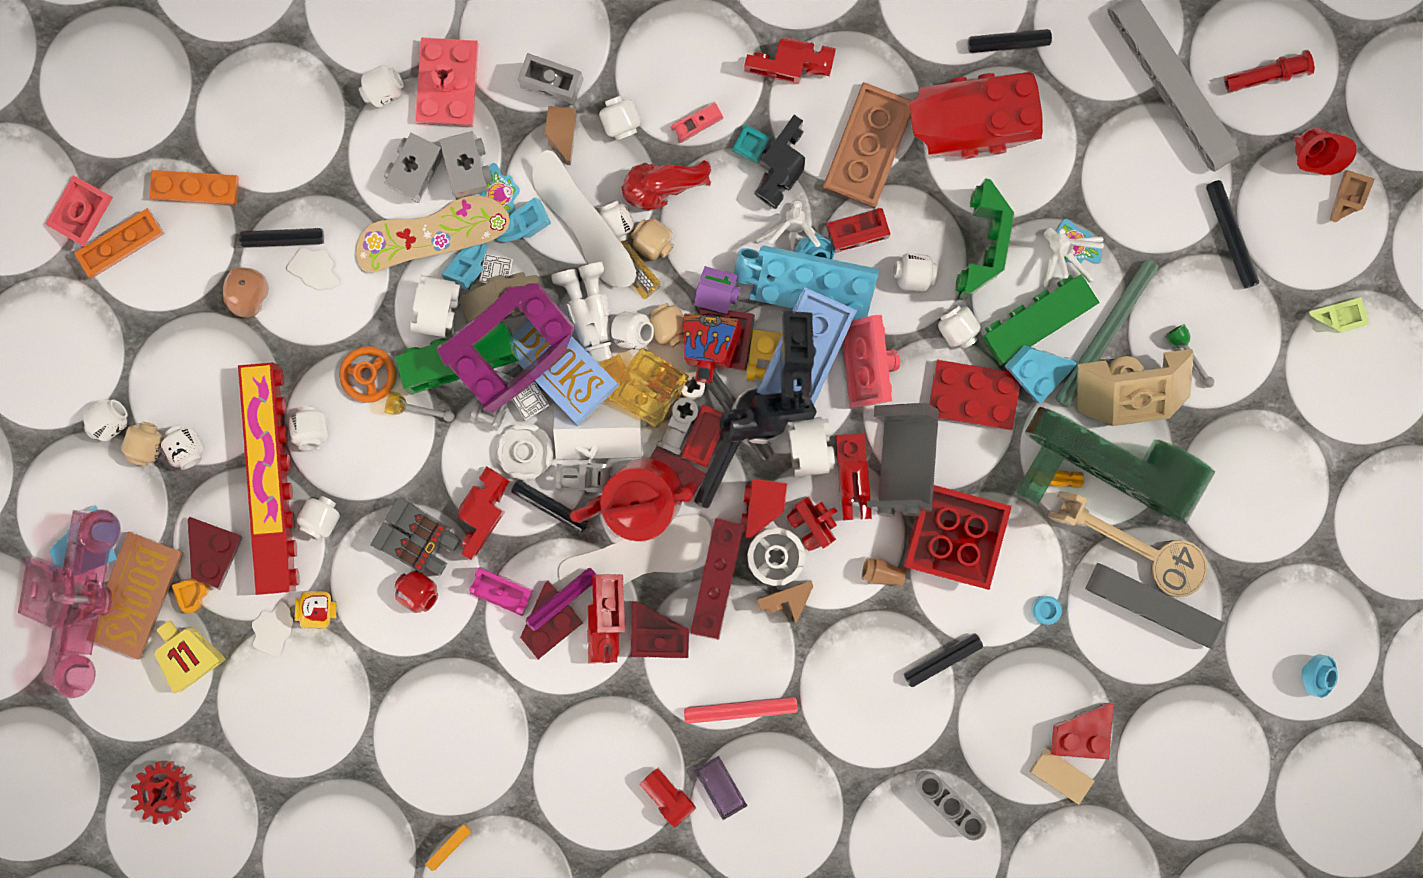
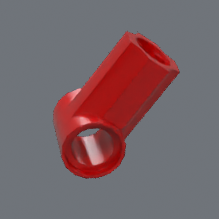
(672, 803)

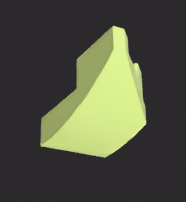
(1343, 315)

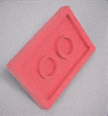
(447, 82)
(868, 362)

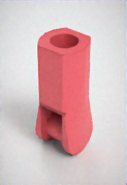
(701, 120)

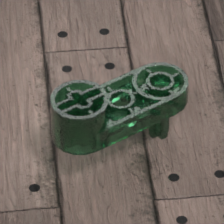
(1164, 480)

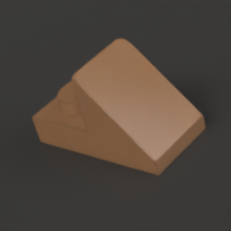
(795, 595)

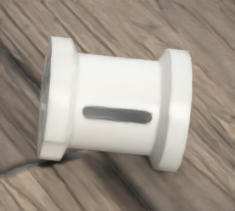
(696, 393)

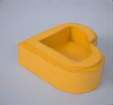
(190, 595)

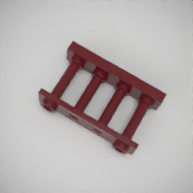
(717, 579)

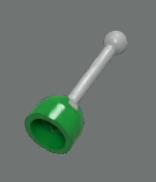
(1180, 338)

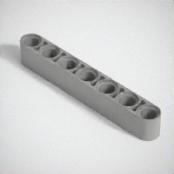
(1174, 83)

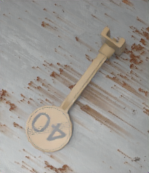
(1176, 566)

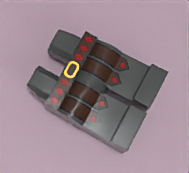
(422, 545)

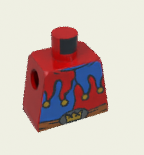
(709, 343)

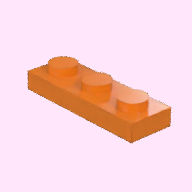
(194, 187)
(119, 243)

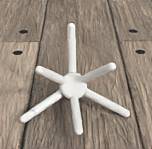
(794, 223)
(1062, 246)

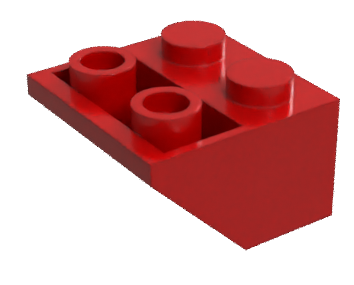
(765, 504)

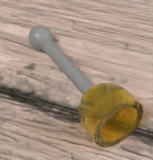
(397, 404)

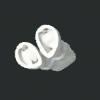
(588, 314)

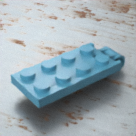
(793, 270)

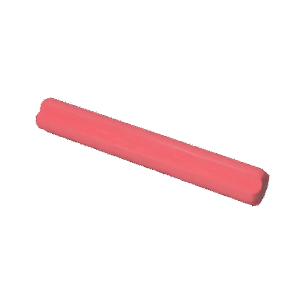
(740, 710)

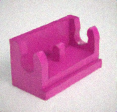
(501, 591)

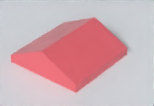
(78, 210)

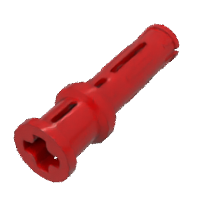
(1282, 69)

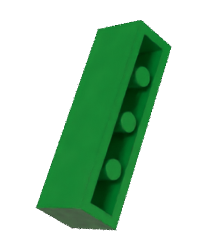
(1040, 319)
(424, 368)

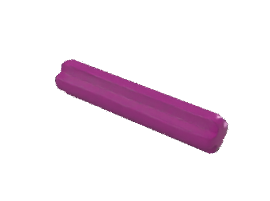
(560, 600)

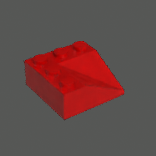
(958, 538)

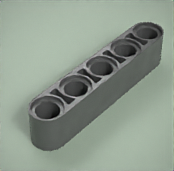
(1155, 606)

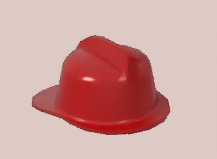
(1324, 151)

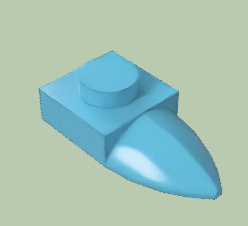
(526, 221)
(466, 266)

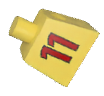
(185, 656)

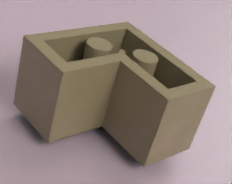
(483, 294)

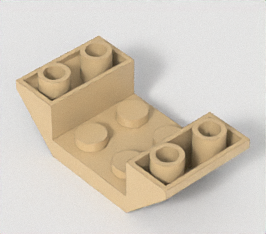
(1134, 395)

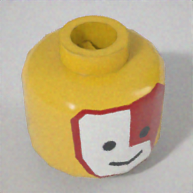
(315, 609)

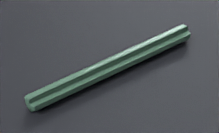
(1110, 327)

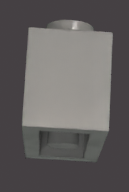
(550, 79)
(457, 150)
(427, 158)

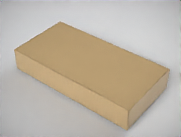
(1062, 776)

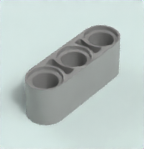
(960, 815)

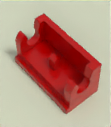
(858, 230)

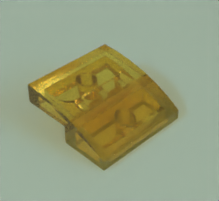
(649, 387)

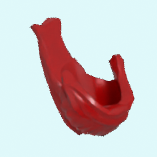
(651, 184)

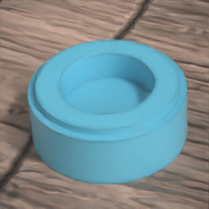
(1046, 610)

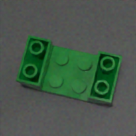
(991, 205)

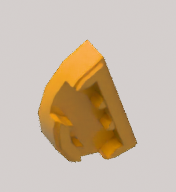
(451, 844)

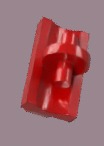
(817, 519)

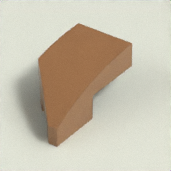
(560, 131)
(1351, 194)

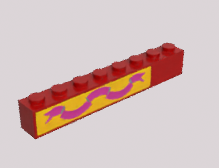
(267, 478)

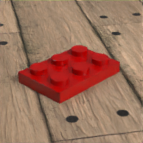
(974, 394)

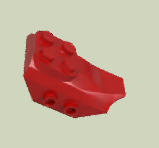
(978, 115)

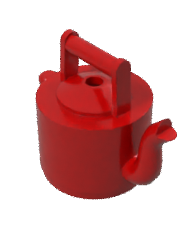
(640, 481)

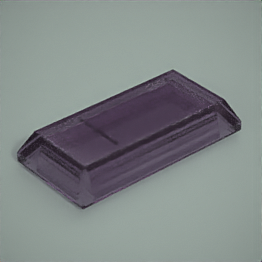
(720, 788)

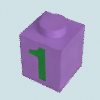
(716, 290)

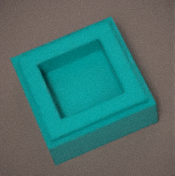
(751, 144)

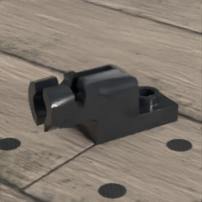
(783, 164)
(797, 356)
(764, 417)

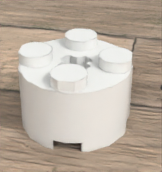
(434, 306)
(809, 447)
(776, 573)

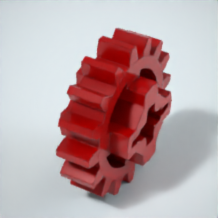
(153, 787)

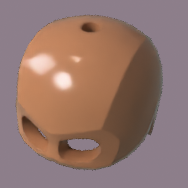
(247, 298)

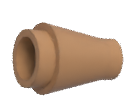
(881, 572)

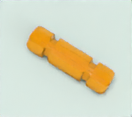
(1063, 478)

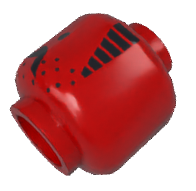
(416, 592)

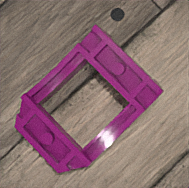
(476, 371)

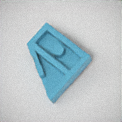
(1039, 371)

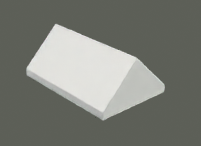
(608, 427)

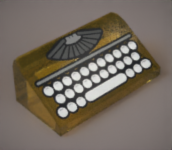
(645, 282)

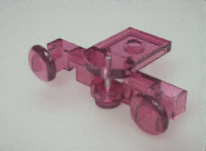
(50, 597)

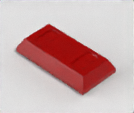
(703, 436)

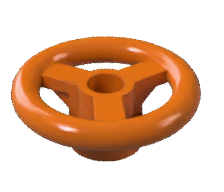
(357, 371)

